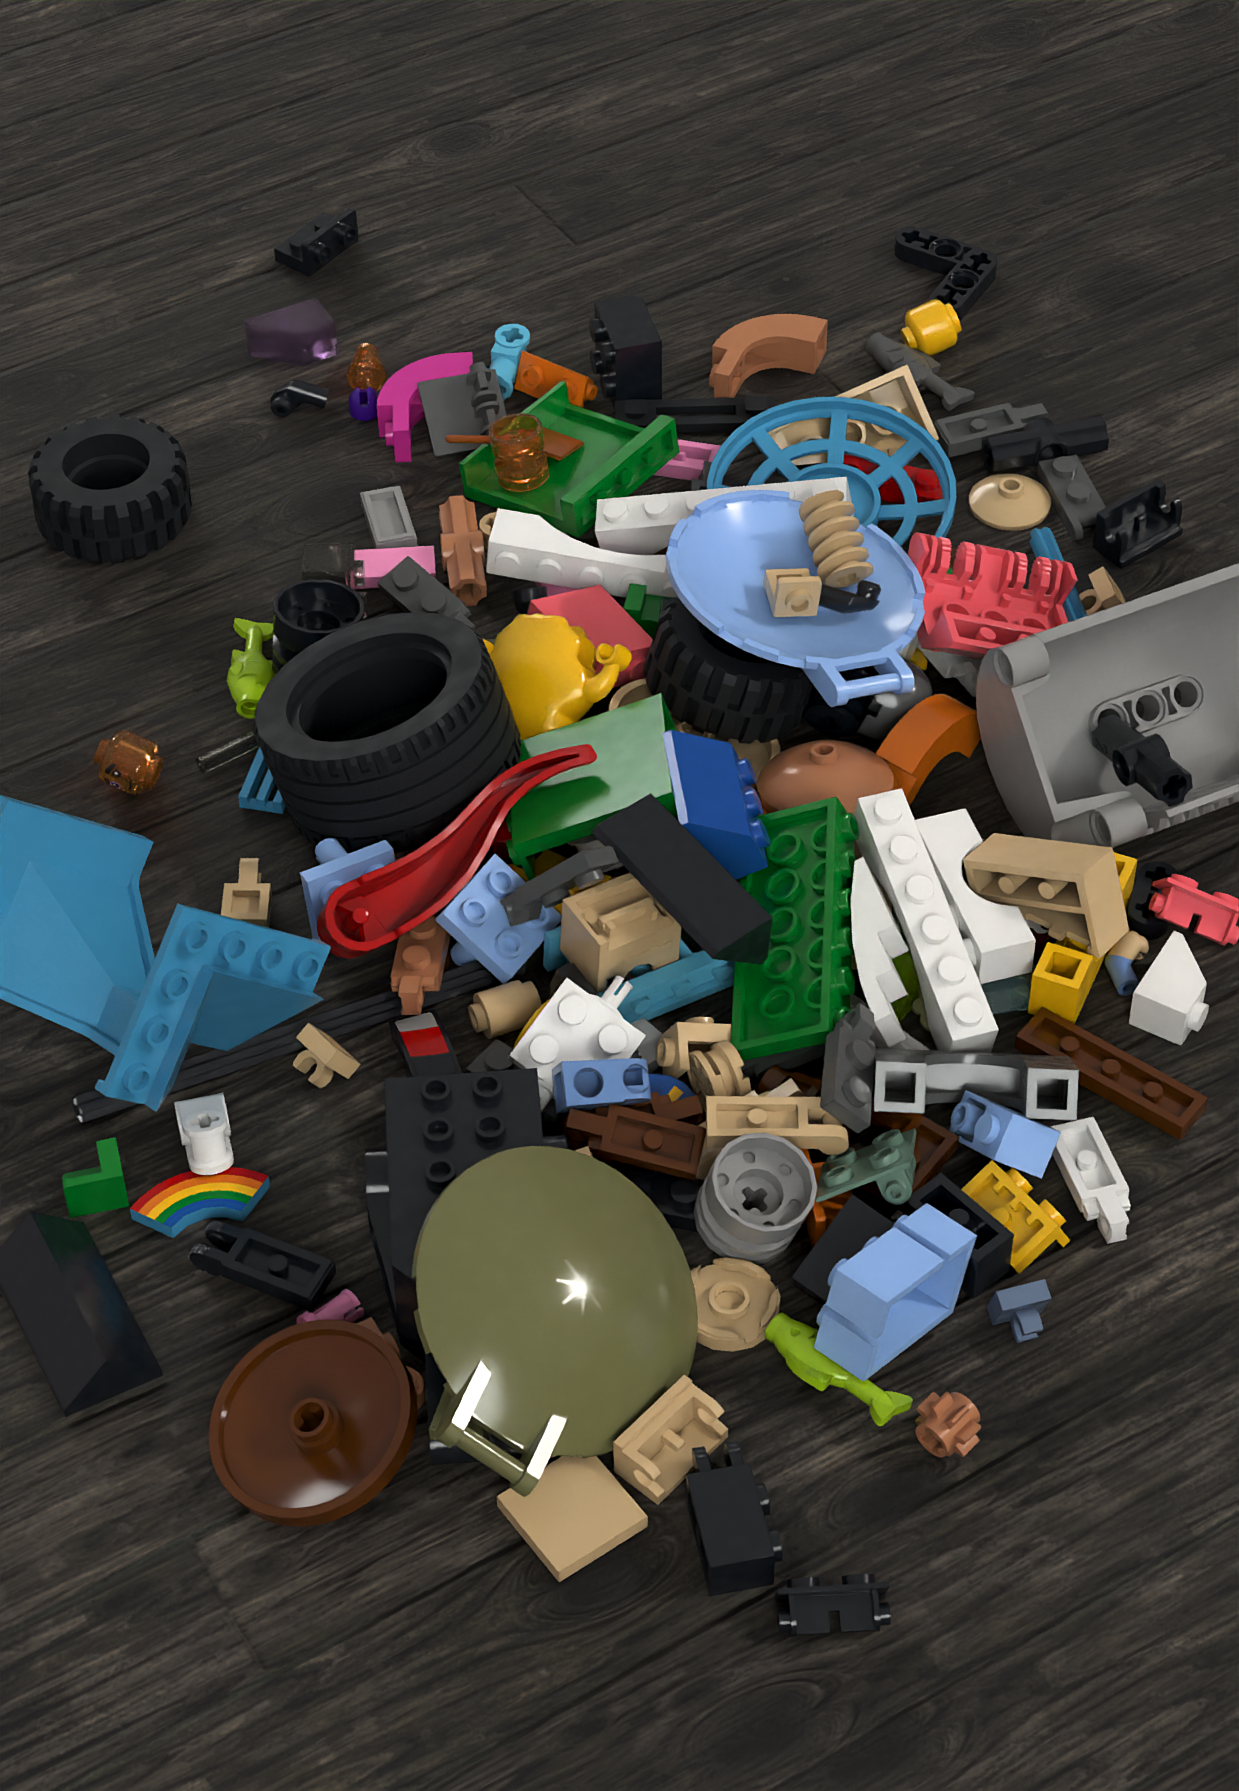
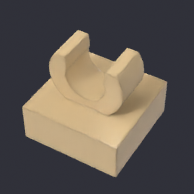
(1104, 595)
(327, 1055)

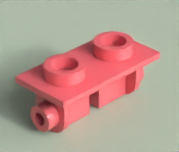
(1182, 899)

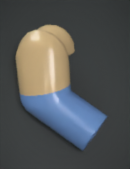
(1120, 959)

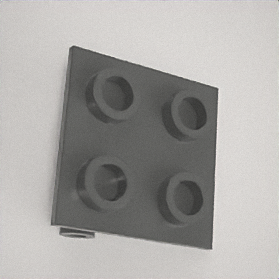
(461, 407)

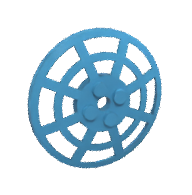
(862, 486)

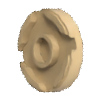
(733, 1303)

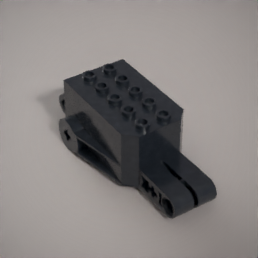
(433, 1135)

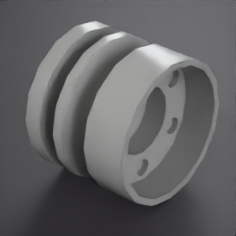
(768, 1178)

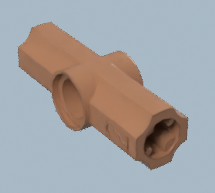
(462, 550)

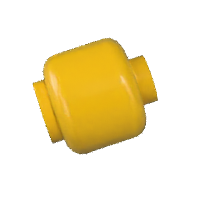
(931, 327)

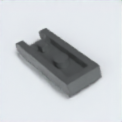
(1071, 493)

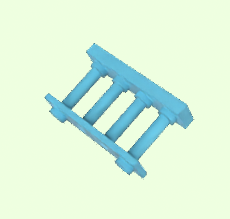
(659, 989)

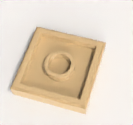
(573, 1514)

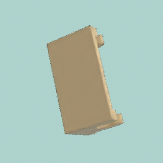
(658, 1446)

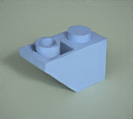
(1003, 1134)

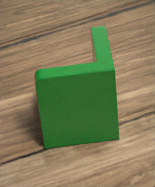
(97, 1187)

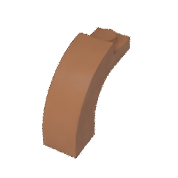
(763, 344)

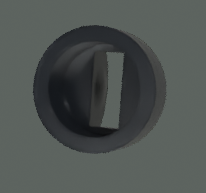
(523, 596)

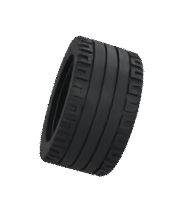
(386, 730)

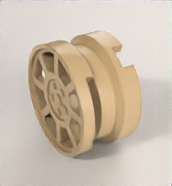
(717, 1072)

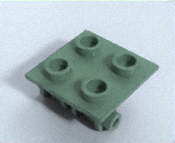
(887, 1162)

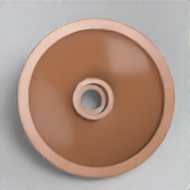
(821, 772)

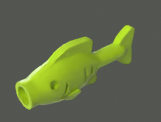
(250, 669)
(796, 1344)

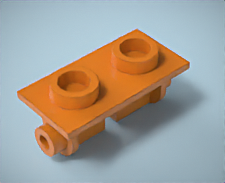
(538, 376)

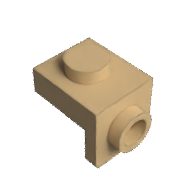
(792, 592)
(686, 1037)

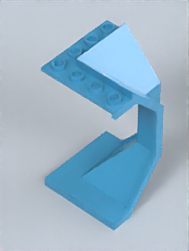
(85, 957)

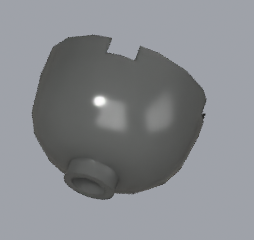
(888, 708)

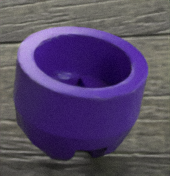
(366, 411)

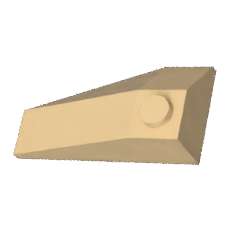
(891, 390)

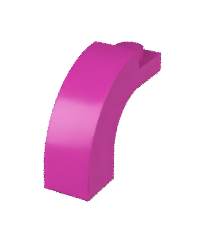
(400, 402)

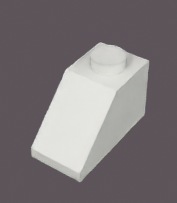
(1171, 994)

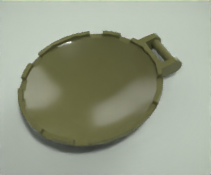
(550, 1307)

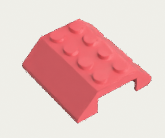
(984, 596)

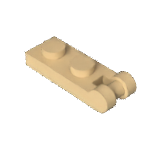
(781, 1116)

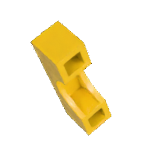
(1066, 968)

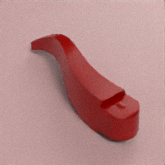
(417, 886)

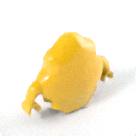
(552, 672)

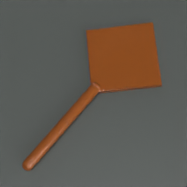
(556, 444)

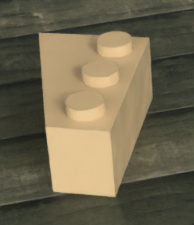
(1054, 884)

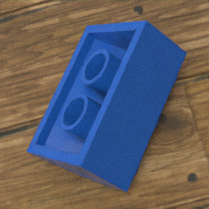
(717, 801)

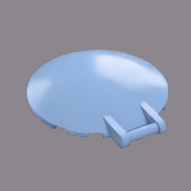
(719, 572)

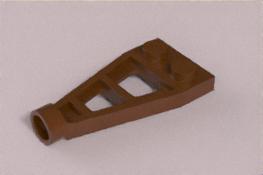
(932, 1143)

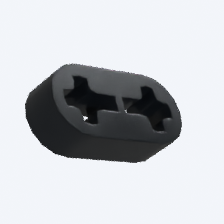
(1141, 897)

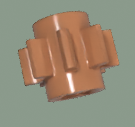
(947, 1424)

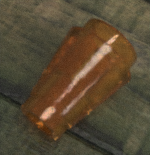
(366, 368)

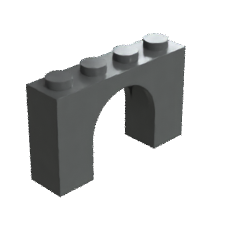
(1032, 1083)

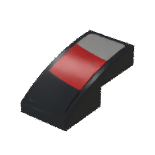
(424, 1045)

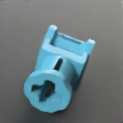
(506, 354)

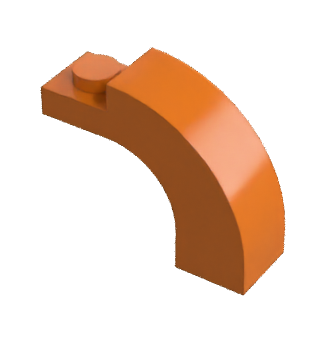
(927, 736)

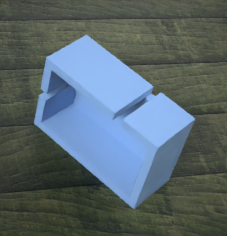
(893, 1291)

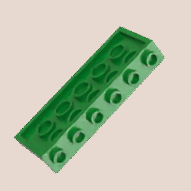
(808, 971)

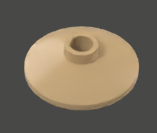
(1009, 502)

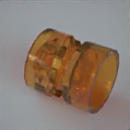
(519, 452)

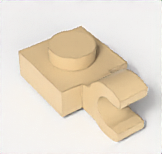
(249, 898)

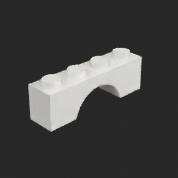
(992, 932)

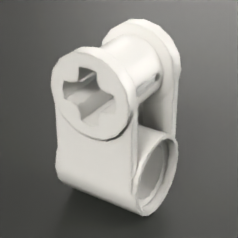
(205, 1133)

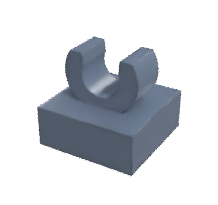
(1020, 1307)

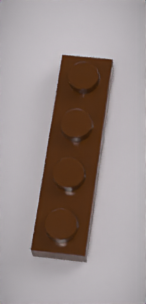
(1115, 1073)

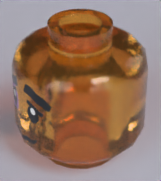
(128, 762)

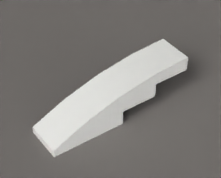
(875, 944)

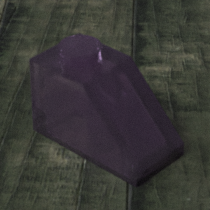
(293, 334)

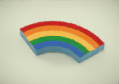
(197, 1197)

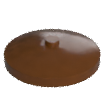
(313, 1423)

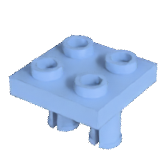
(337, 869)
(483, 927)

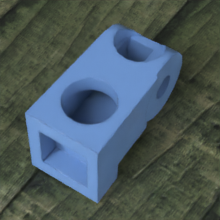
(600, 1083)

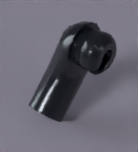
(296, 393)
(848, 602)

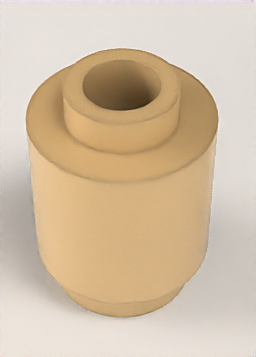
(504, 1008)

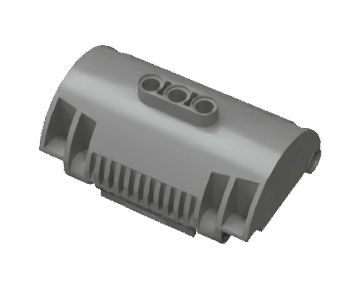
(1045, 700)

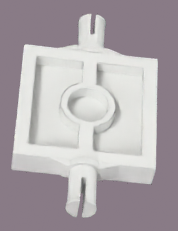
(576, 1029)

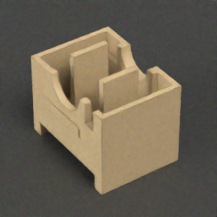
(616, 929)

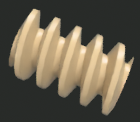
(834, 540)

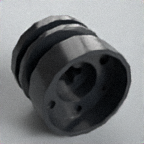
(310, 612)

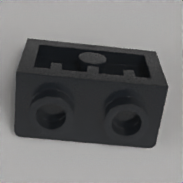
(318, 242)

